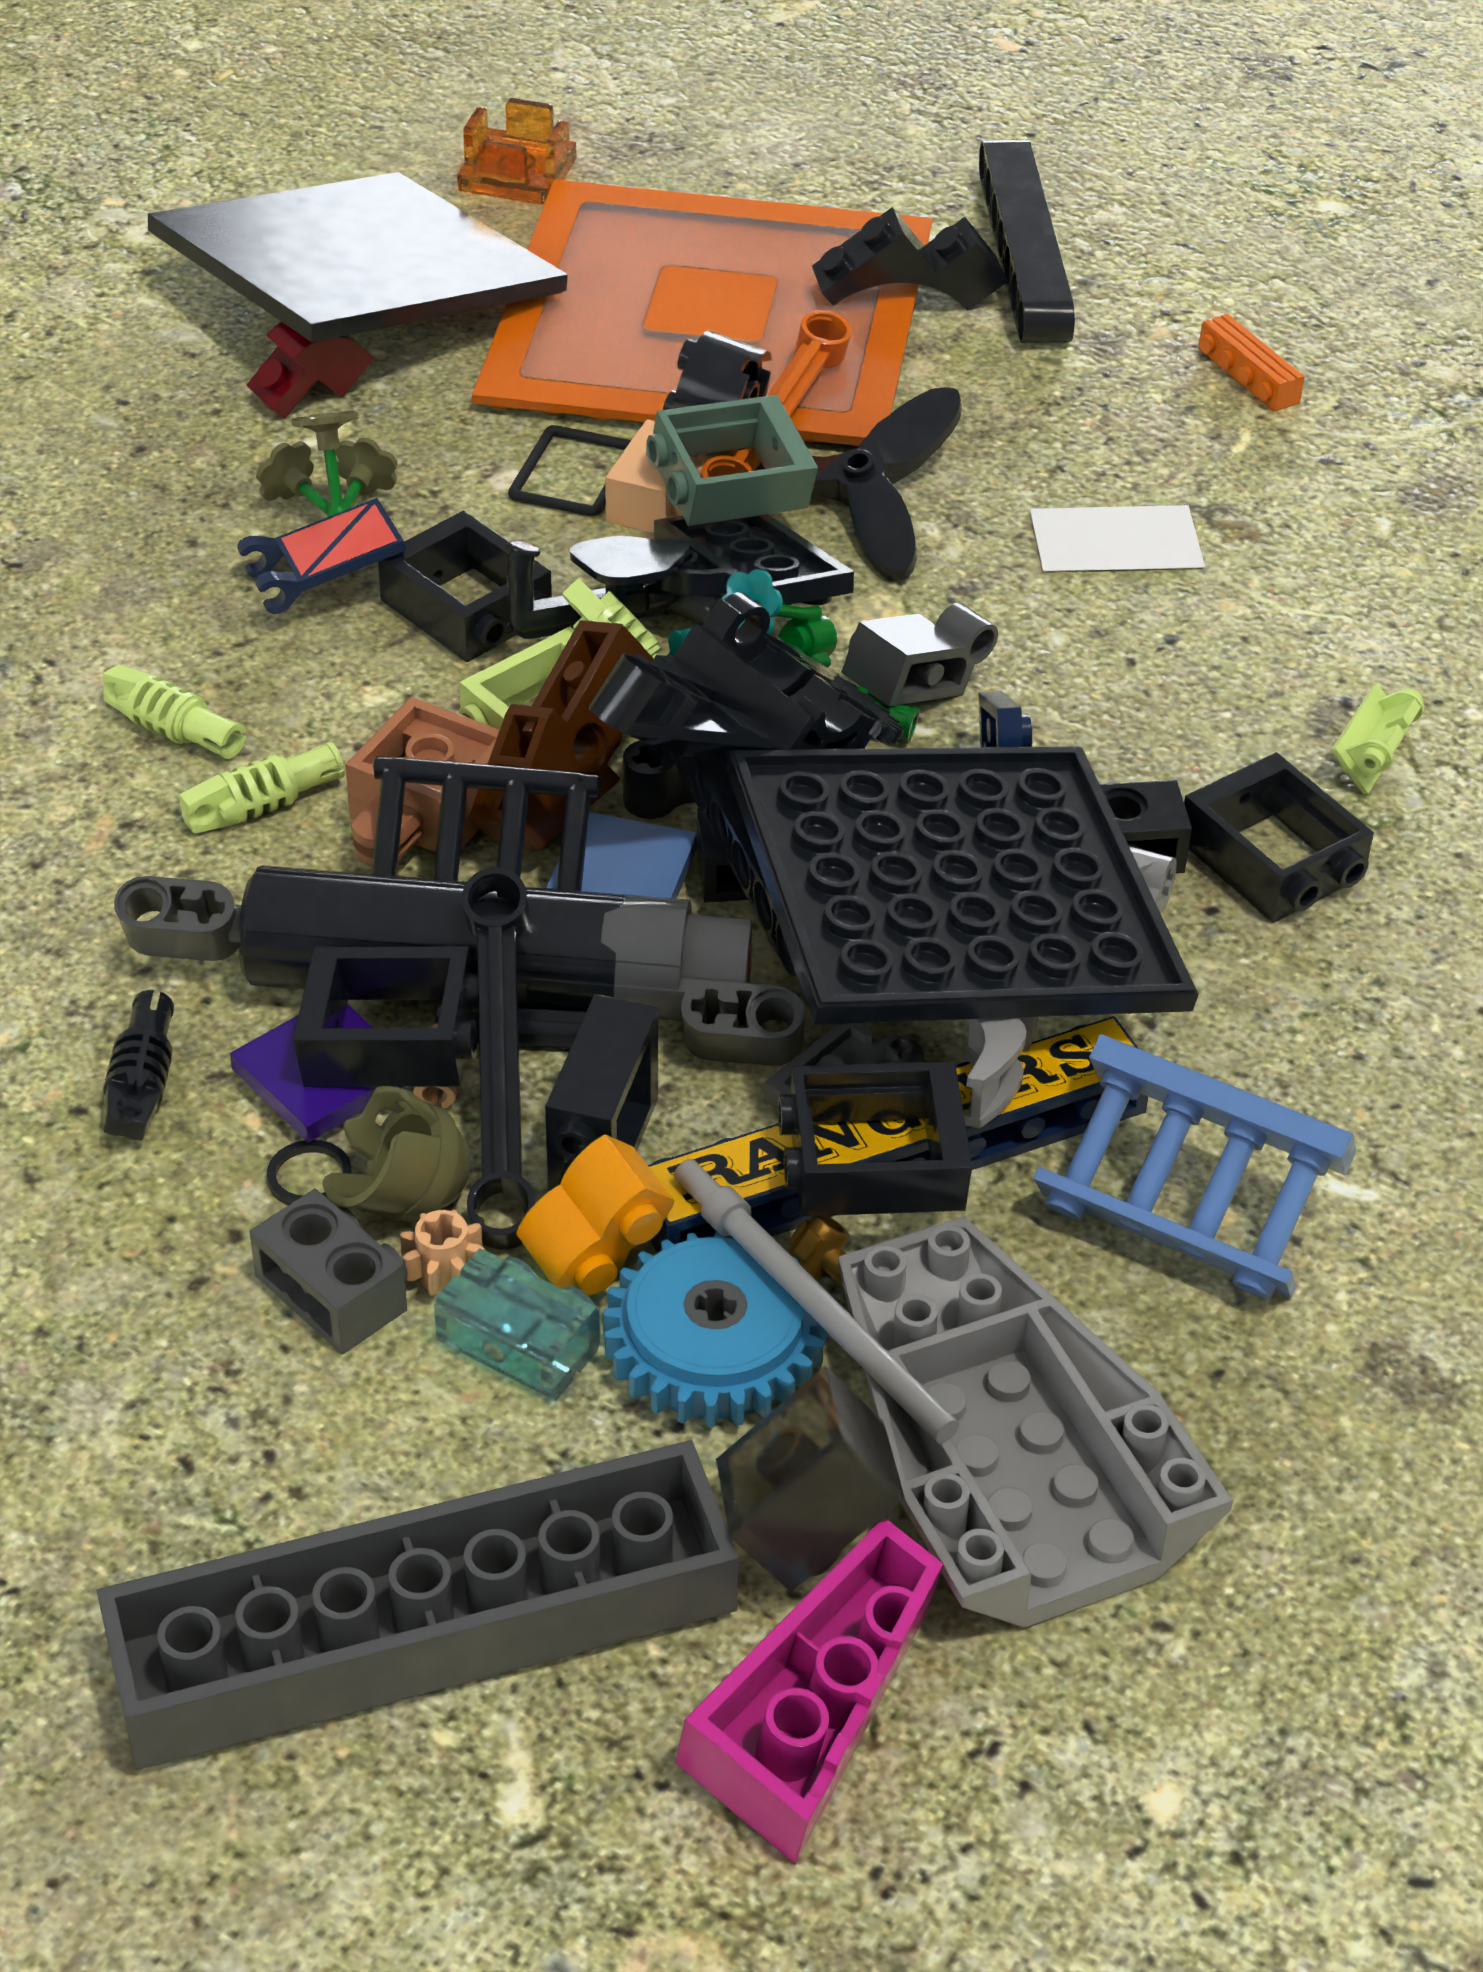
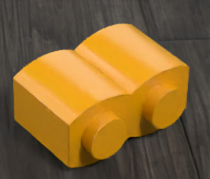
(595, 1216)

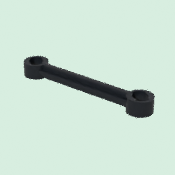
(498, 1051)

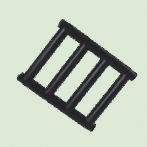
(455, 779)

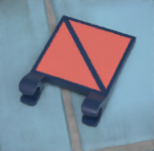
(321, 551)

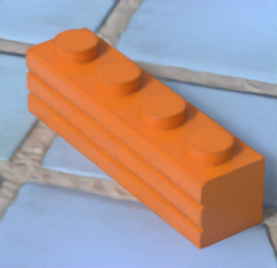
(1251, 362)

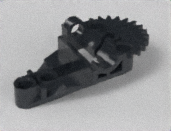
(738, 693)

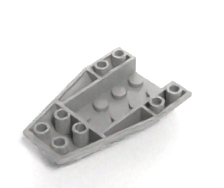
(1062, 1455)

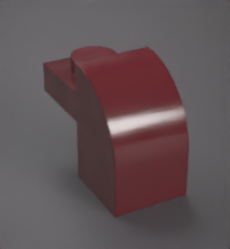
(299, 363)

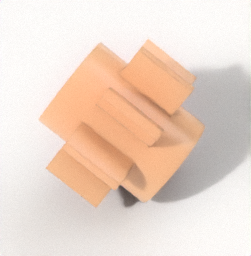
(439, 1248)

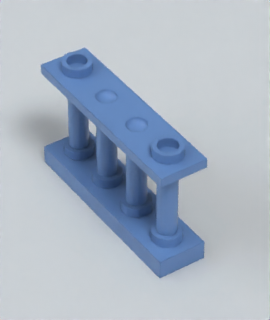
(1248, 1124)

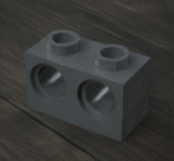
(329, 1270)

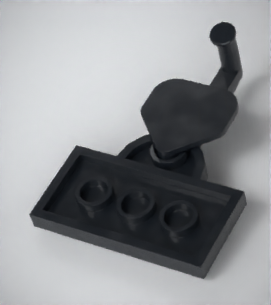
(682, 563)

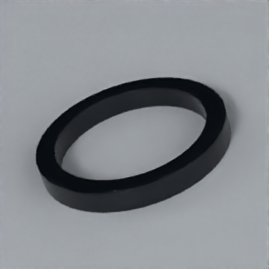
(297, 1148)

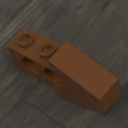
(560, 731)

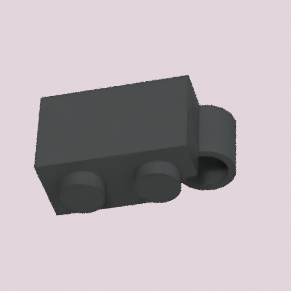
(918, 660)

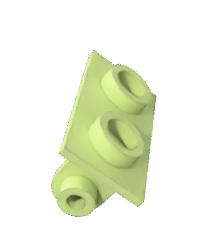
(1375, 733)

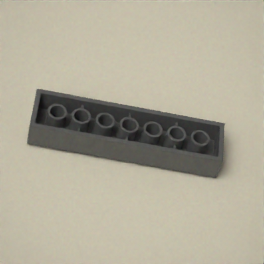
(416, 1602)

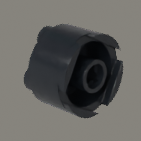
(718, 371)

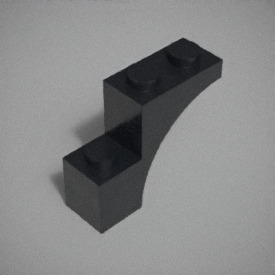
(891, 253)

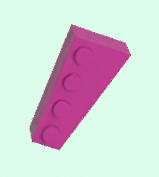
(803, 1697)

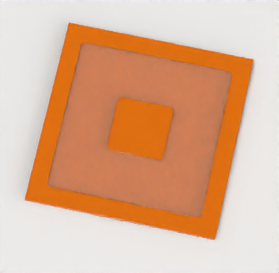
(666, 270)

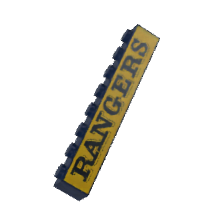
(1050, 1106)

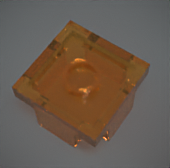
(517, 160)

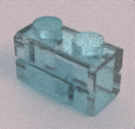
(518, 1323)

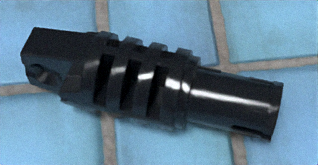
(138, 1068)

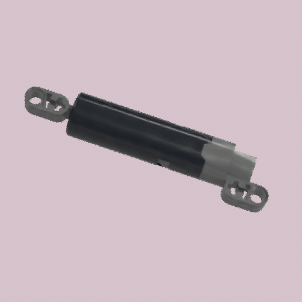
(568, 952)

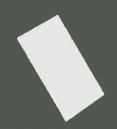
(1116, 538)

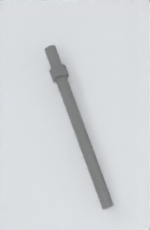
(731, 1216)

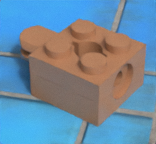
(415, 732)

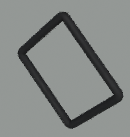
(556, 503)

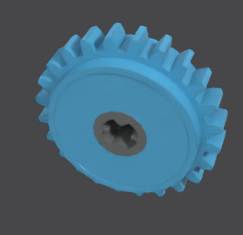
(708, 1332)

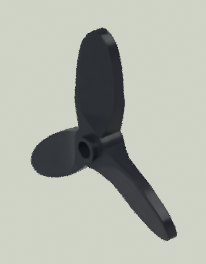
(866, 477)

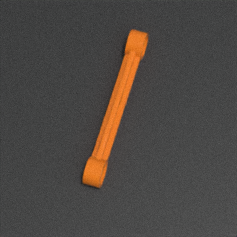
(810, 357)

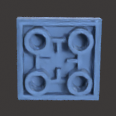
(634, 857)

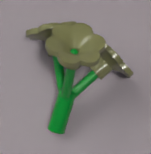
(359, 463)

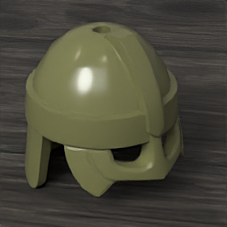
(413, 1158)

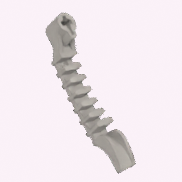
(998, 1042)

